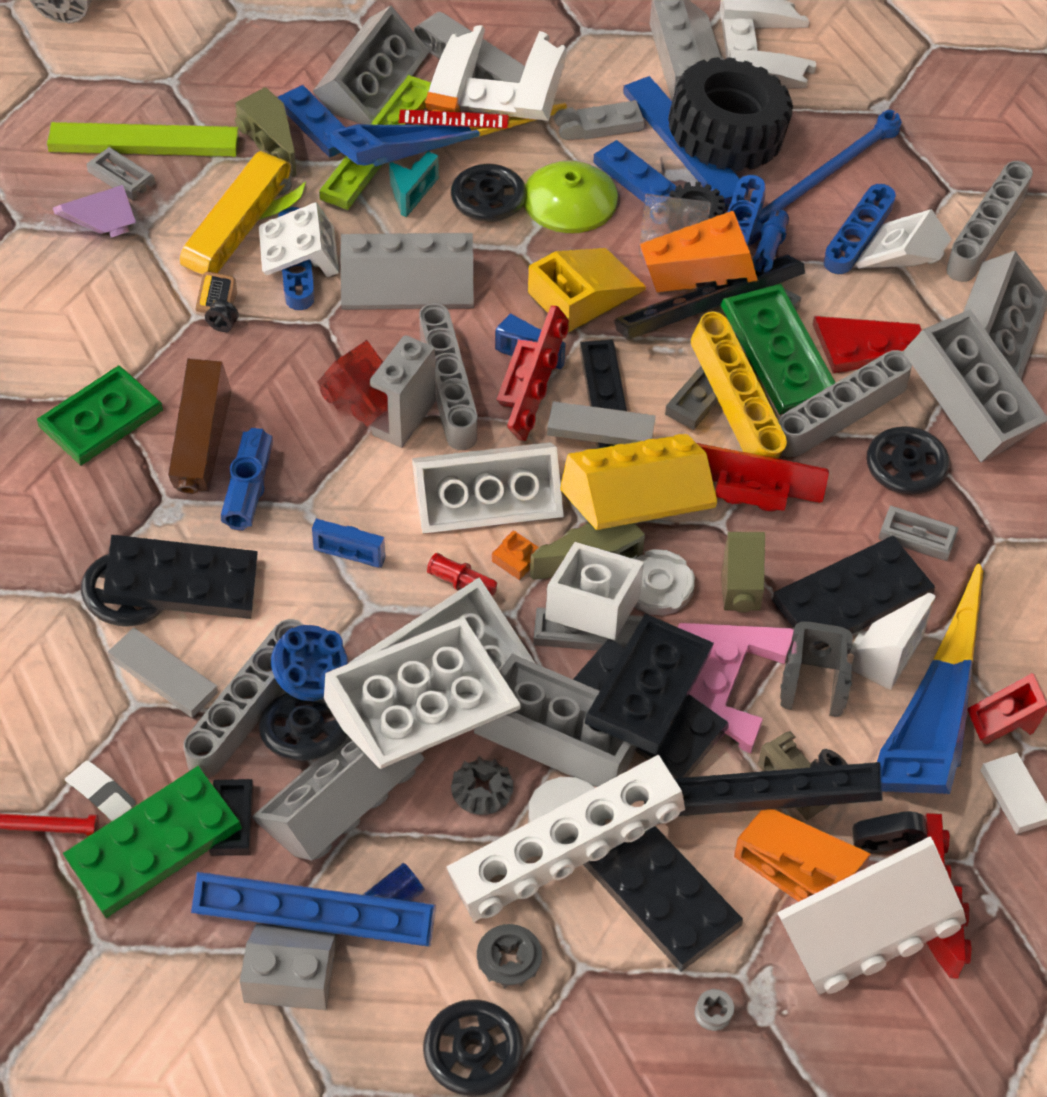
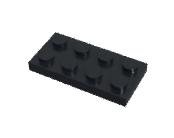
(180, 576)
(855, 589)
(649, 684)
(692, 732)
(666, 897)

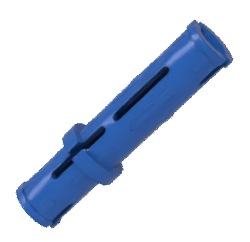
(772, 235)

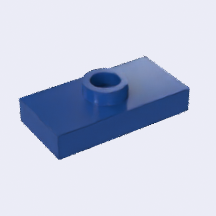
(348, 543)

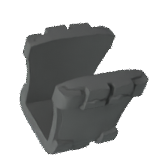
(834, 658)

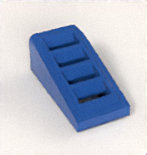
(515, 328)

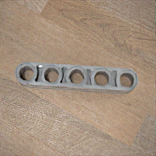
(491, 61)
(989, 221)
(452, 386)
(845, 402)
(233, 710)

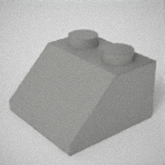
(288, 967)

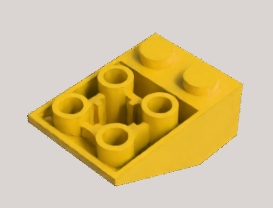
(582, 283)

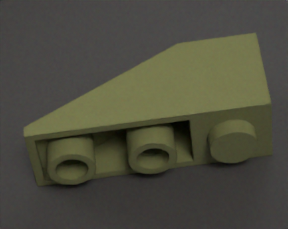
(266, 123)
(621, 540)

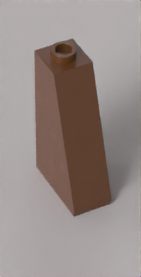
(199, 425)

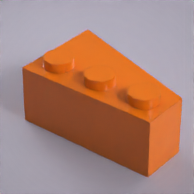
(699, 254)
(796, 854)

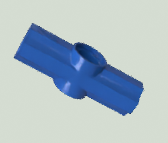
(247, 479)

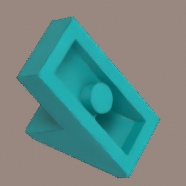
(413, 184)

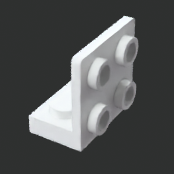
(297, 238)

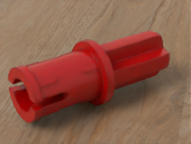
(458, 574)

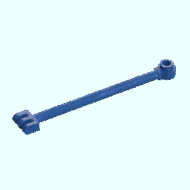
(887, 126)

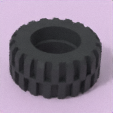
(730, 113)

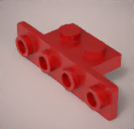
(529, 373)
(763, 479)

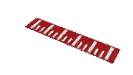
(453, 118)

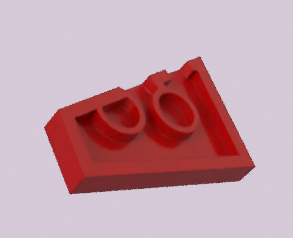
(856, 342)

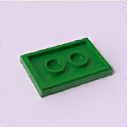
(99, 415)

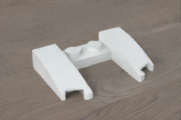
(738, 26)
(527, 99)

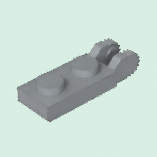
(599, 121)

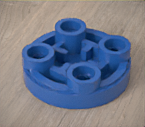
(304, 658)

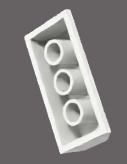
(488, 487)

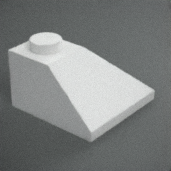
(906, 242)
(891, 642)

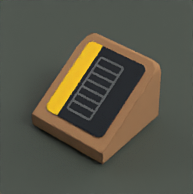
(215, 287)

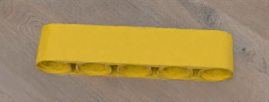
(235, 214)
(737, 387)

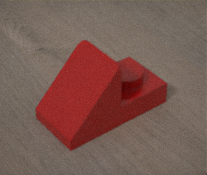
(1013, 707)

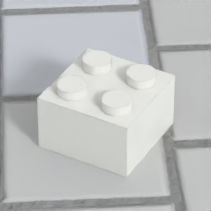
(594, 590)

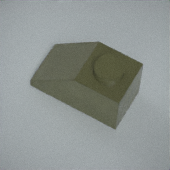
(743, 571)

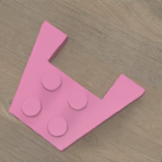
(723, 667)

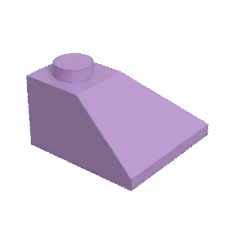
(100, 211)

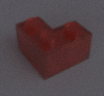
(349, 383)

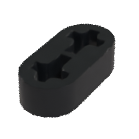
(889, 832)

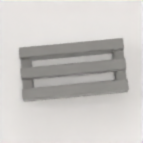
(116, 175)
(917, 537)

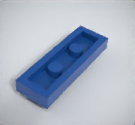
(311, 117)
(632, 171)

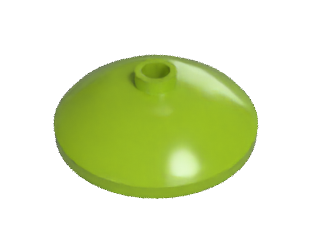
(570, 197)

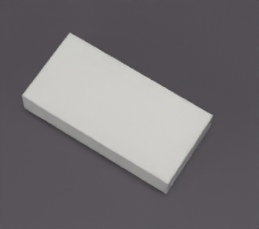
(1016, 792)

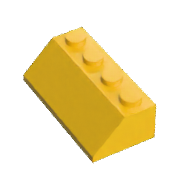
(639, 481)

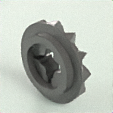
(480, 800)
(508, 938)

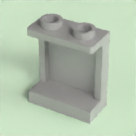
(410, 386)

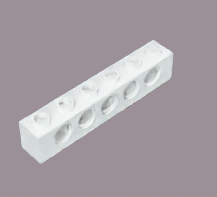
(575, 819)

